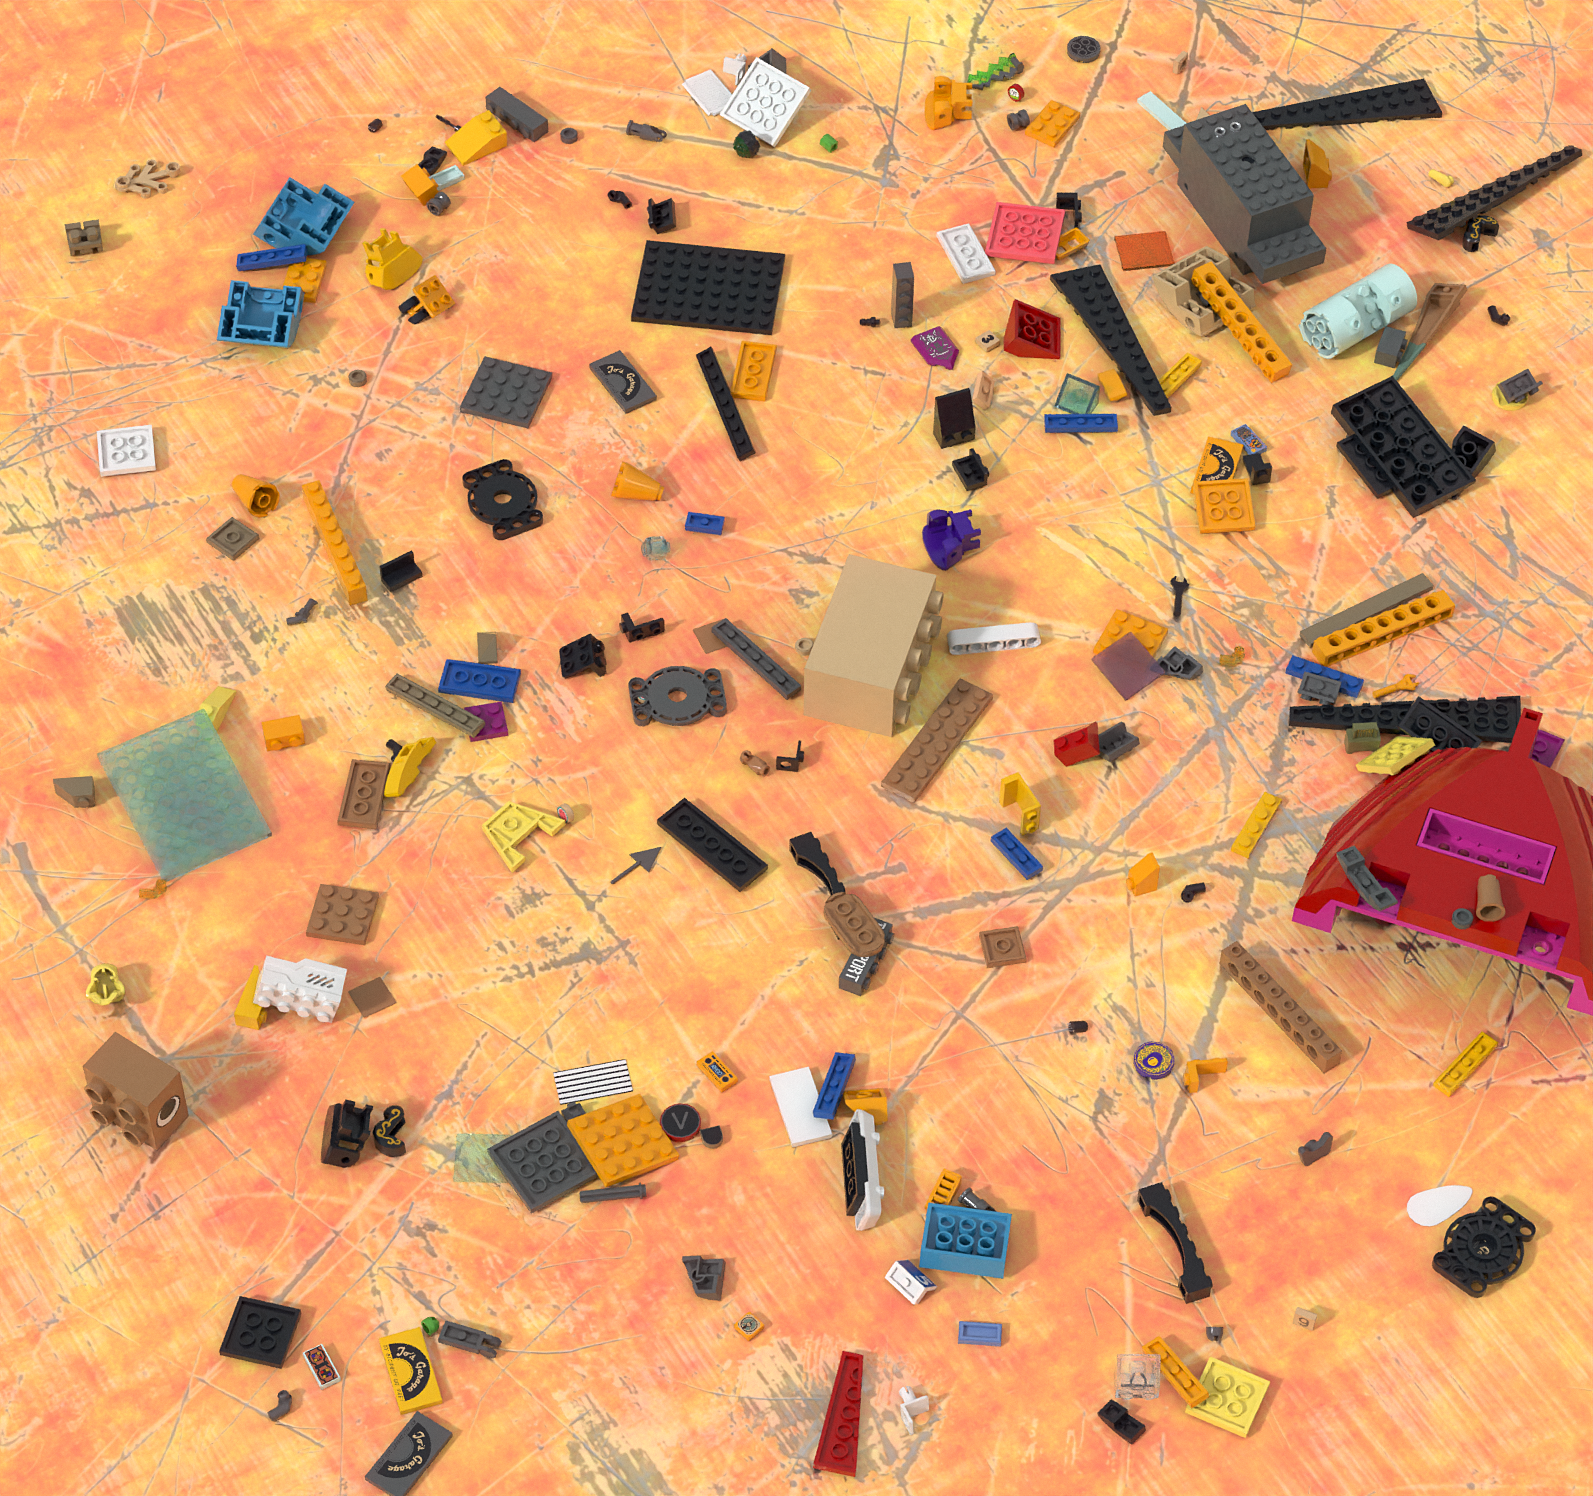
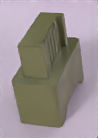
(1362, 737)

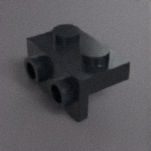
(661, 215)
(971, 471)

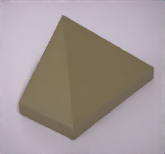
(487, 647)

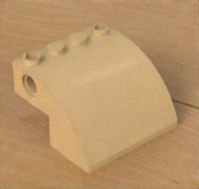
(1180, 295)

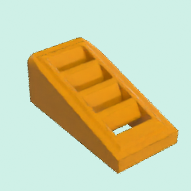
(949, 1180)

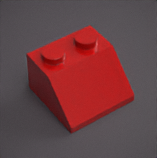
(1077, 744)

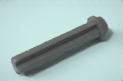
(613, 1193)

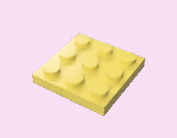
(1395, 755)
(1232, 1397)

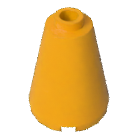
(256, 494)

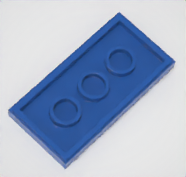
(479, 680)

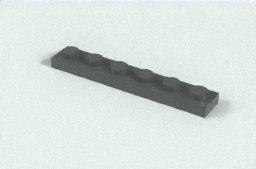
(756, 658)

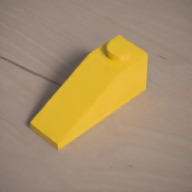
(247, 1013)

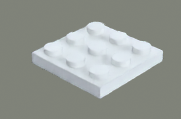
(126, 450)

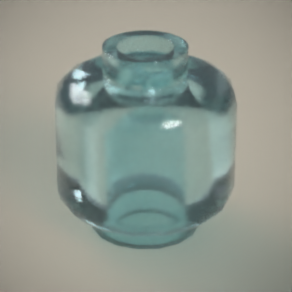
(655, 548)

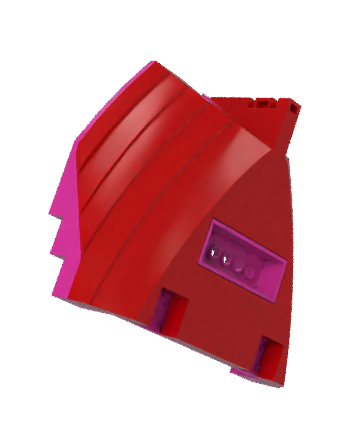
(1491, 810)

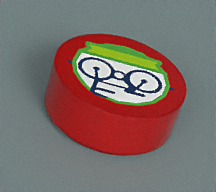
(1016, 92)

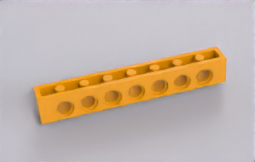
(1241, 322)
(1383, 628)

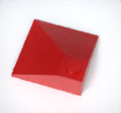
(1032, 332)

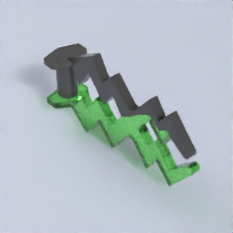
(1012, 59)

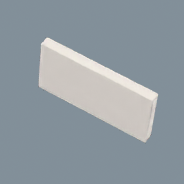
(965, 253)
(796, 1100)

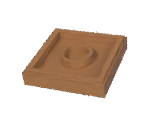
(1002, 947)

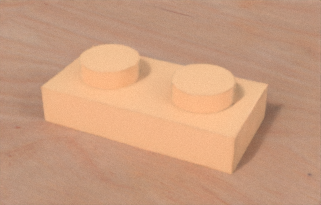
(983, 390)

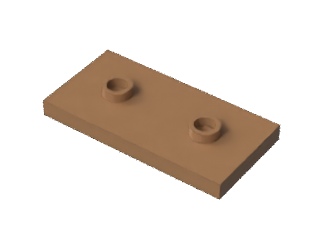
(363, 794)

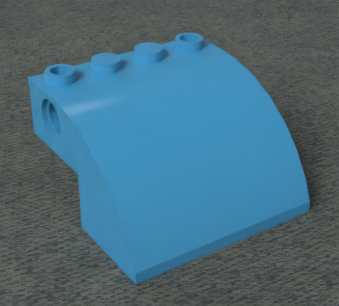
(304, 217)
(261, 315)

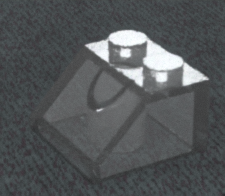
(1137, 1376)

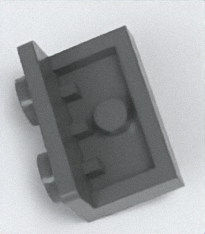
(1518, 386)
(1319, 688)
(1116, 742)

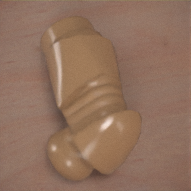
(755, 763)

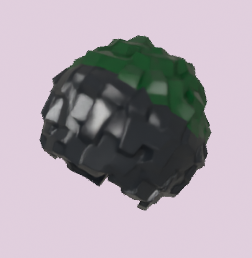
(746, 144)

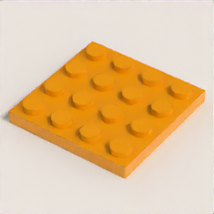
(622, 1140)

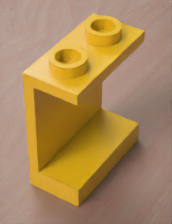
(1014, 790)

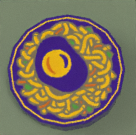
(1153, 1060)

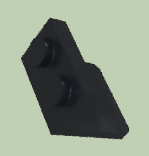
(581, 655)

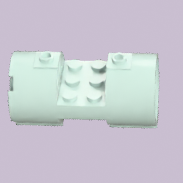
(1359, 310)

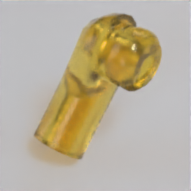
(1234, 658)
(155, 892)

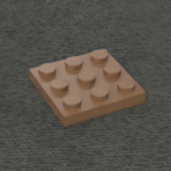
(342, 914)

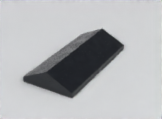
(1426, 721)

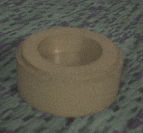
(357, 378)

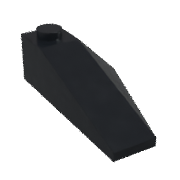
(1473, 451)

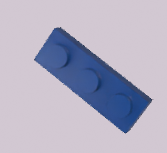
(1016, 853)

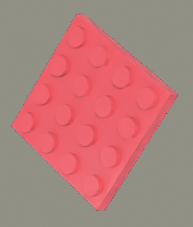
(1025, 232)

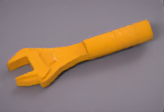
(1405, 683)

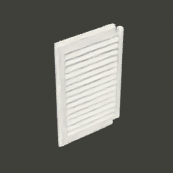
(708, 92)

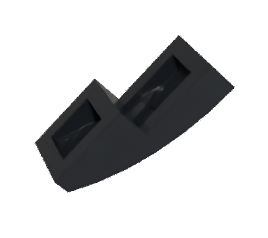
(432, 159)
(1121, 1422)

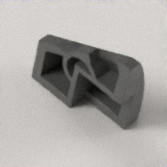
(1180, 665)
(706, 1276)

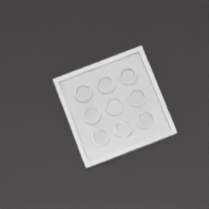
(765, 102)

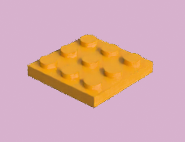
(1223, 505)
(1121, 623)

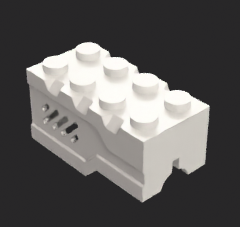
(290, 988)

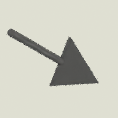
(644, 858)

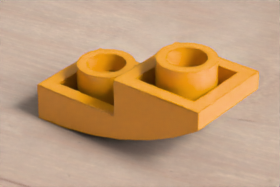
(1112, 385)

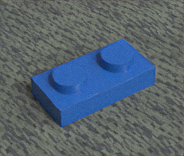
(704, 523)

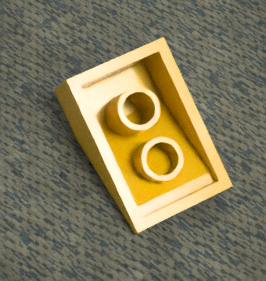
(477, 138)

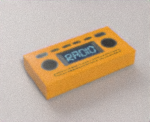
(717, 1071)

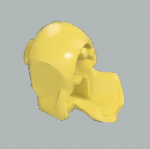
(105, 985)

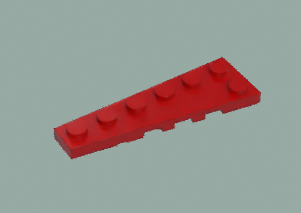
(840, 1430)

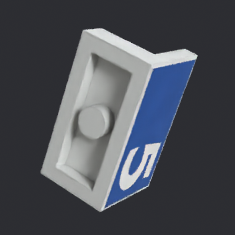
(909, 1280)

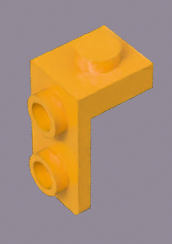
(1199, 1067)

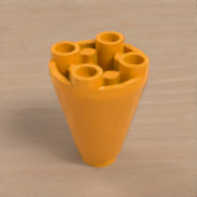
(636, 484)

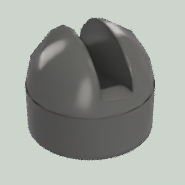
(1214, 1331)

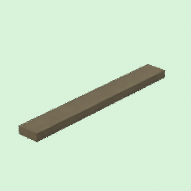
(1369, 608)

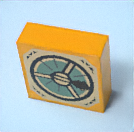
(749, 1326)

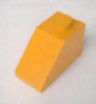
(1144, 876)

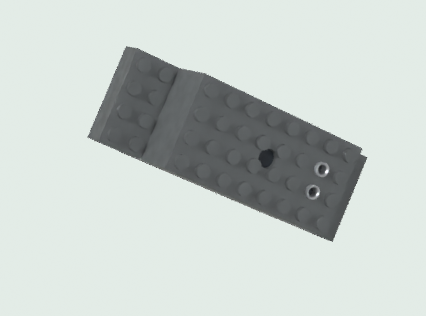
(1246, 193)

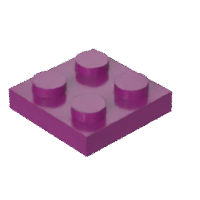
(494, 720)

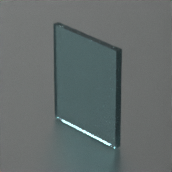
(473, 1160)

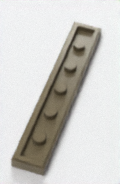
(435, 705)

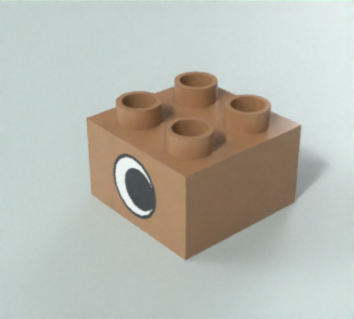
(135, 1092)

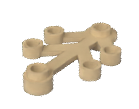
(126, 183)

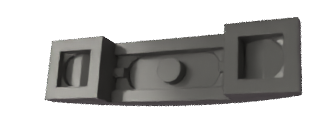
(1363, 880)

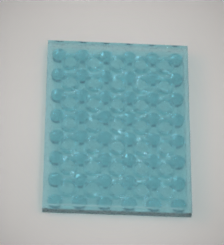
(184, 795)

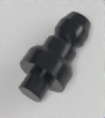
(870, 322)

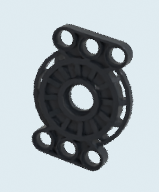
(502, 514)
(1487, 1227)

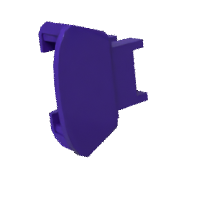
(949, 542)

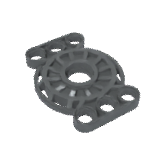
(664, 710)

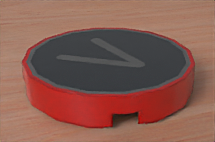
(680, 1122)

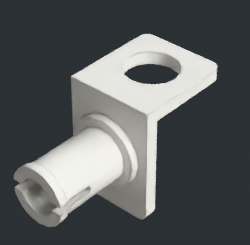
(735, 67)
(912, 1406)

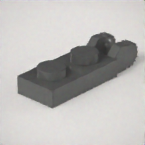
(468, 1339)

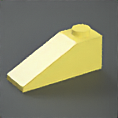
(217, 705)

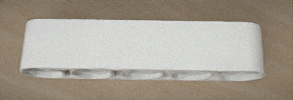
(993, 638)

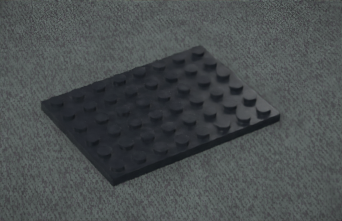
(708, 287)

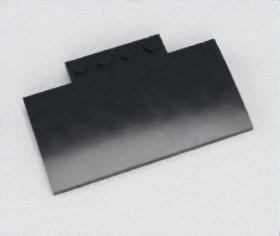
(1398, 448)

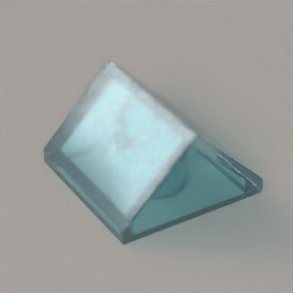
(1077, 395)

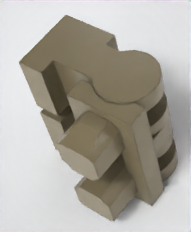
(84, 239)

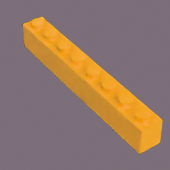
(334, 543)

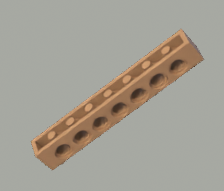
(1280, 1007)

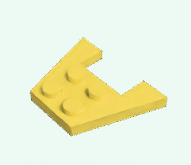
(512, 825)

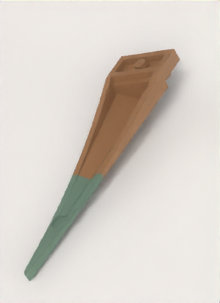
(1437, 308)

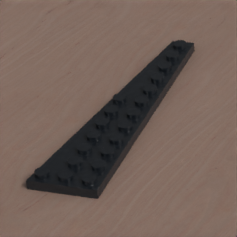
(1369, 106)
(1487, 719)

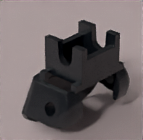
(345, 1124)

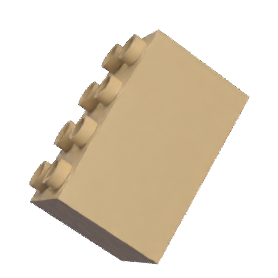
(872, 646)

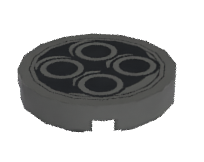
(1083, 49)

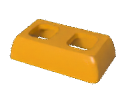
(1073, 234)

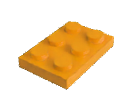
(1052, 123)
(307, 276)

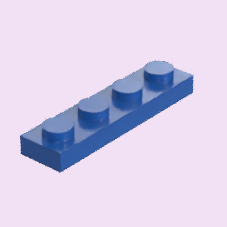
(271, 257)
(1080, 423)
(1349, 686)
(834, 1085)

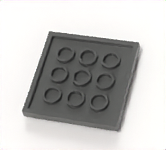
(506, 392)
(543, 1162)

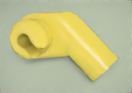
(1444, 180)

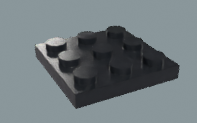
(260, 1332)

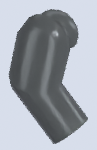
(283, 1406)

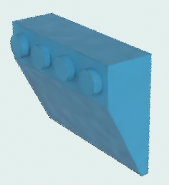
(965, 1240)

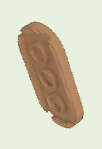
(854, 924)

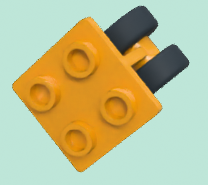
(432, 297)

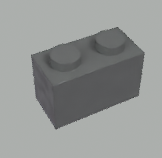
(1390, 347)

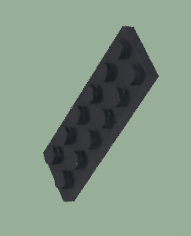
(712, 844)

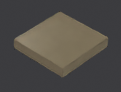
(232, 538)

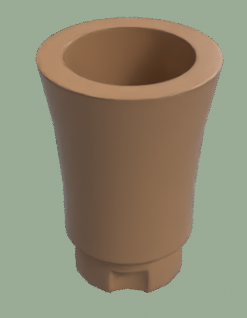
(1489, 899)

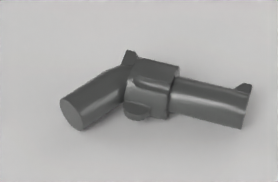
(303, 613)

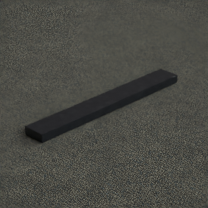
(725, 404)

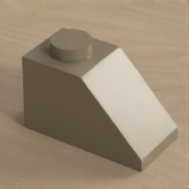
(76, 790)

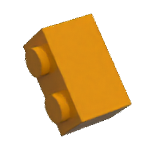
(420, 184)
(283, 733)

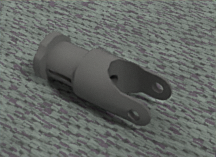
(645, 131)
(974, 1202)

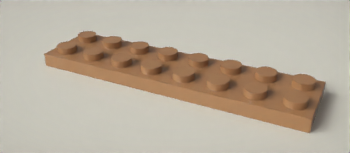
(936, 740)

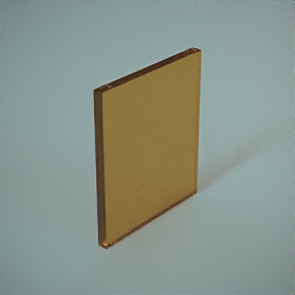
(1144, 251)

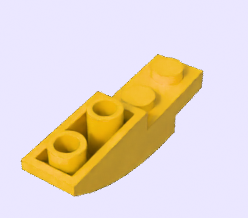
(405, 766)

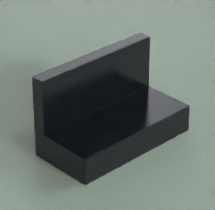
(400, 571)

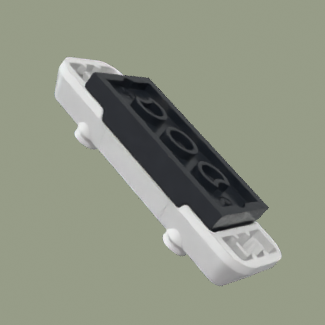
(861, 1171)

